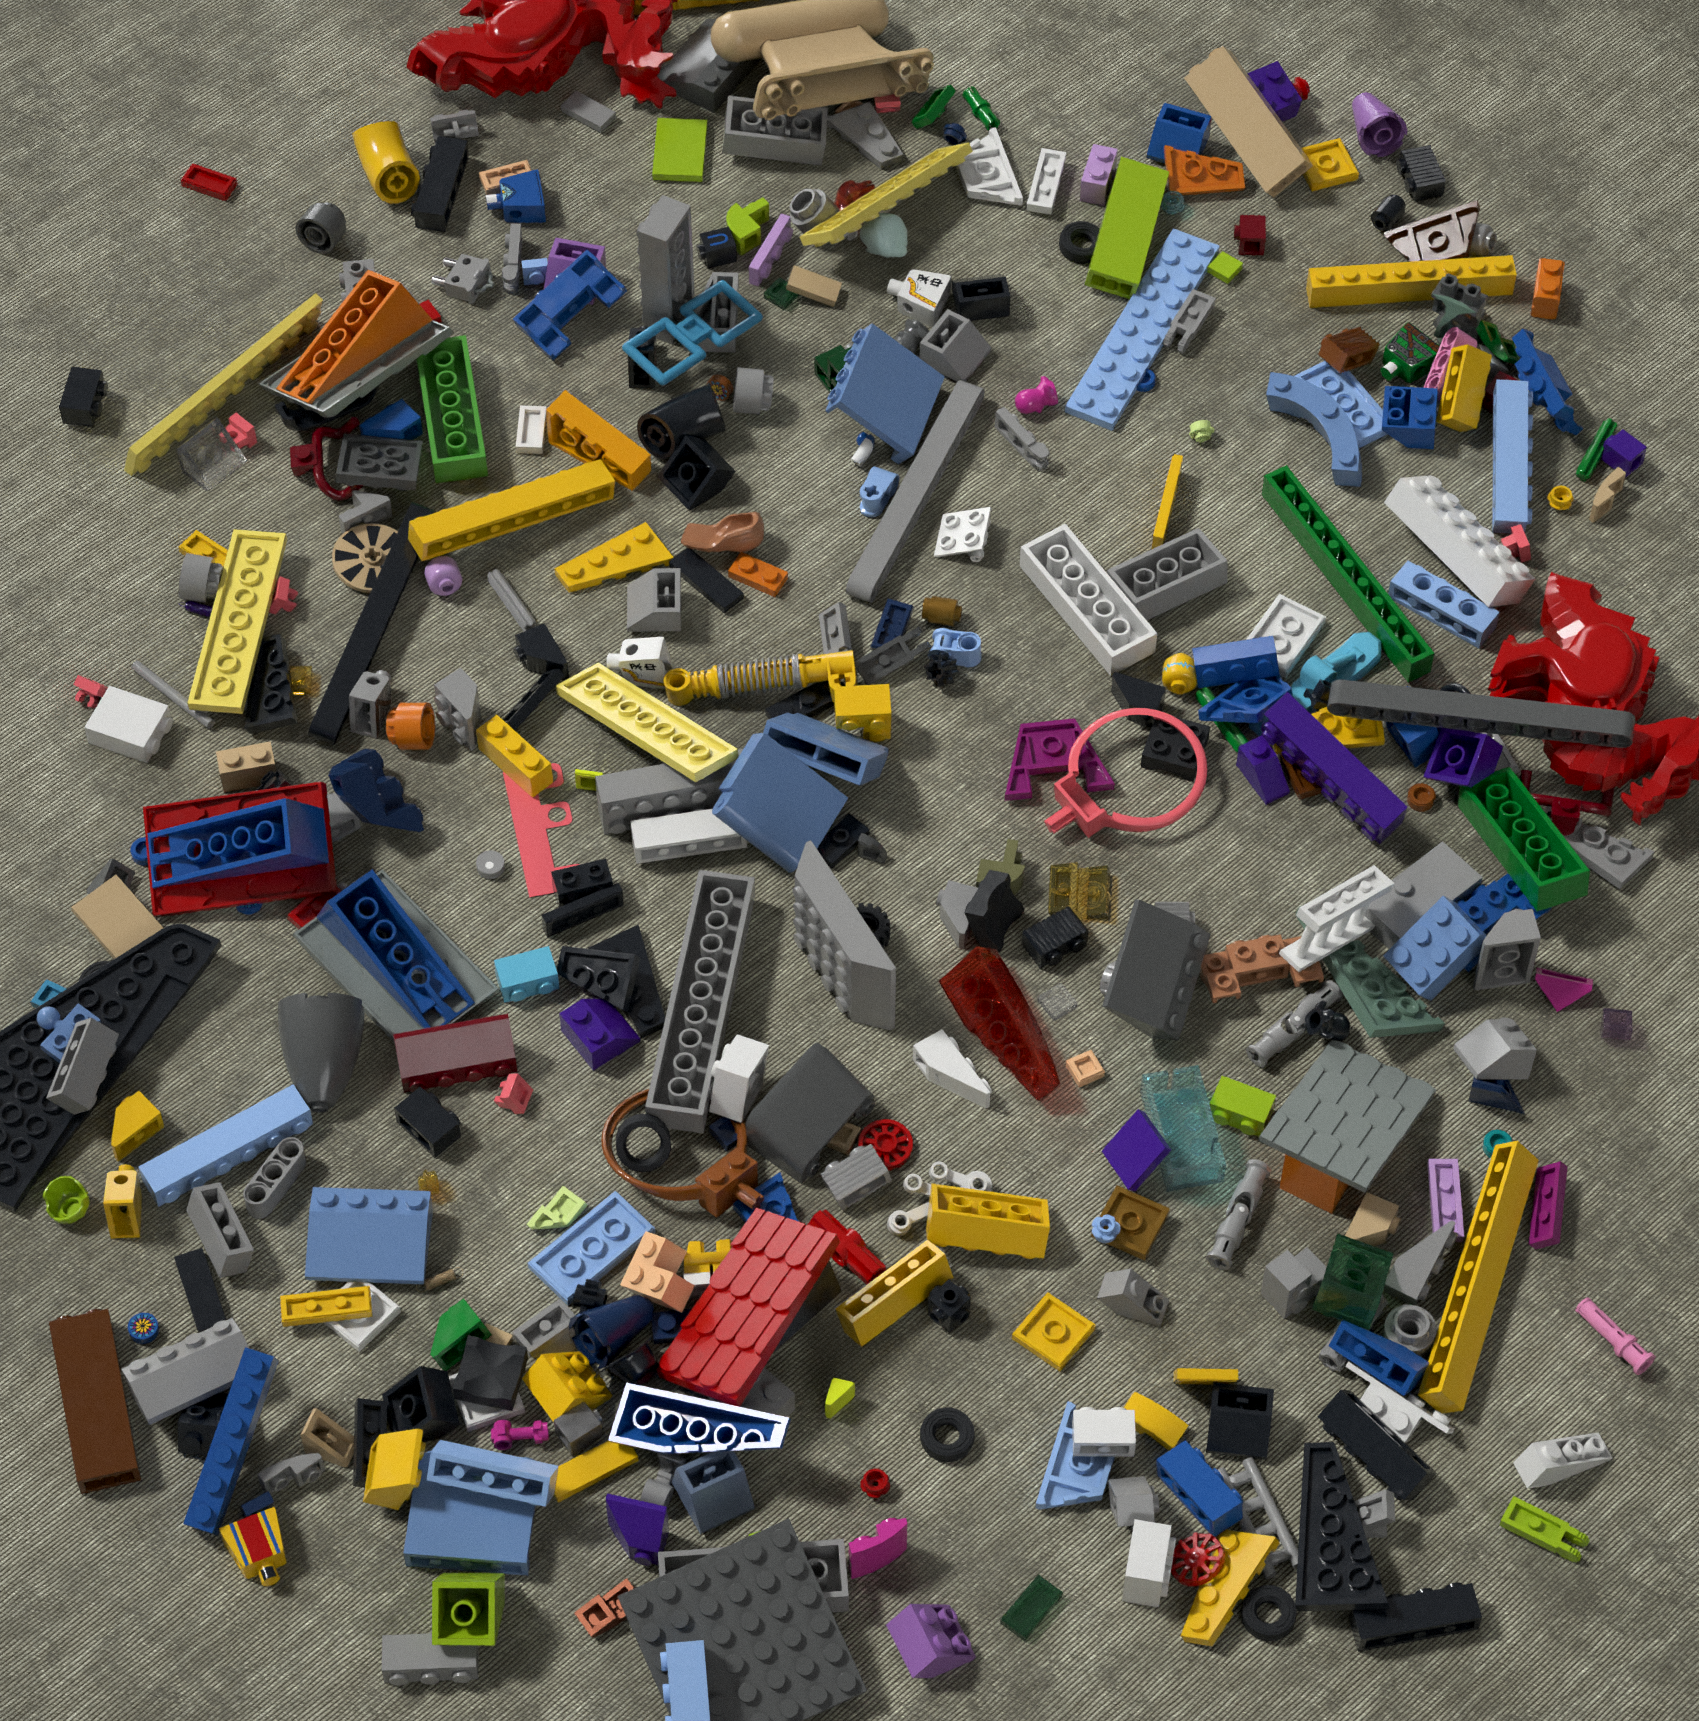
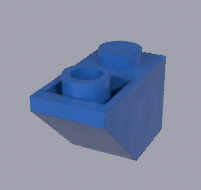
(394, 421)

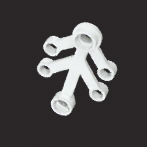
(920, 1212)

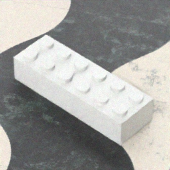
(1460, 540)
(1088, 599)

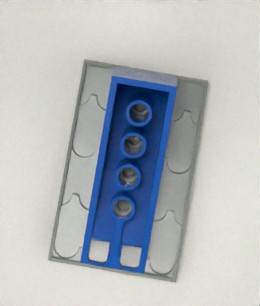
(393, 957)

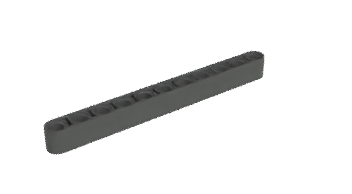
(1481, 713)

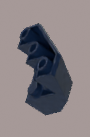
(371, 794)

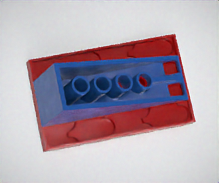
(239, 849)

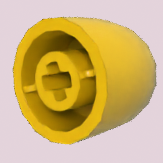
(386, 161)

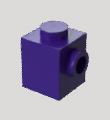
(1623, 452)

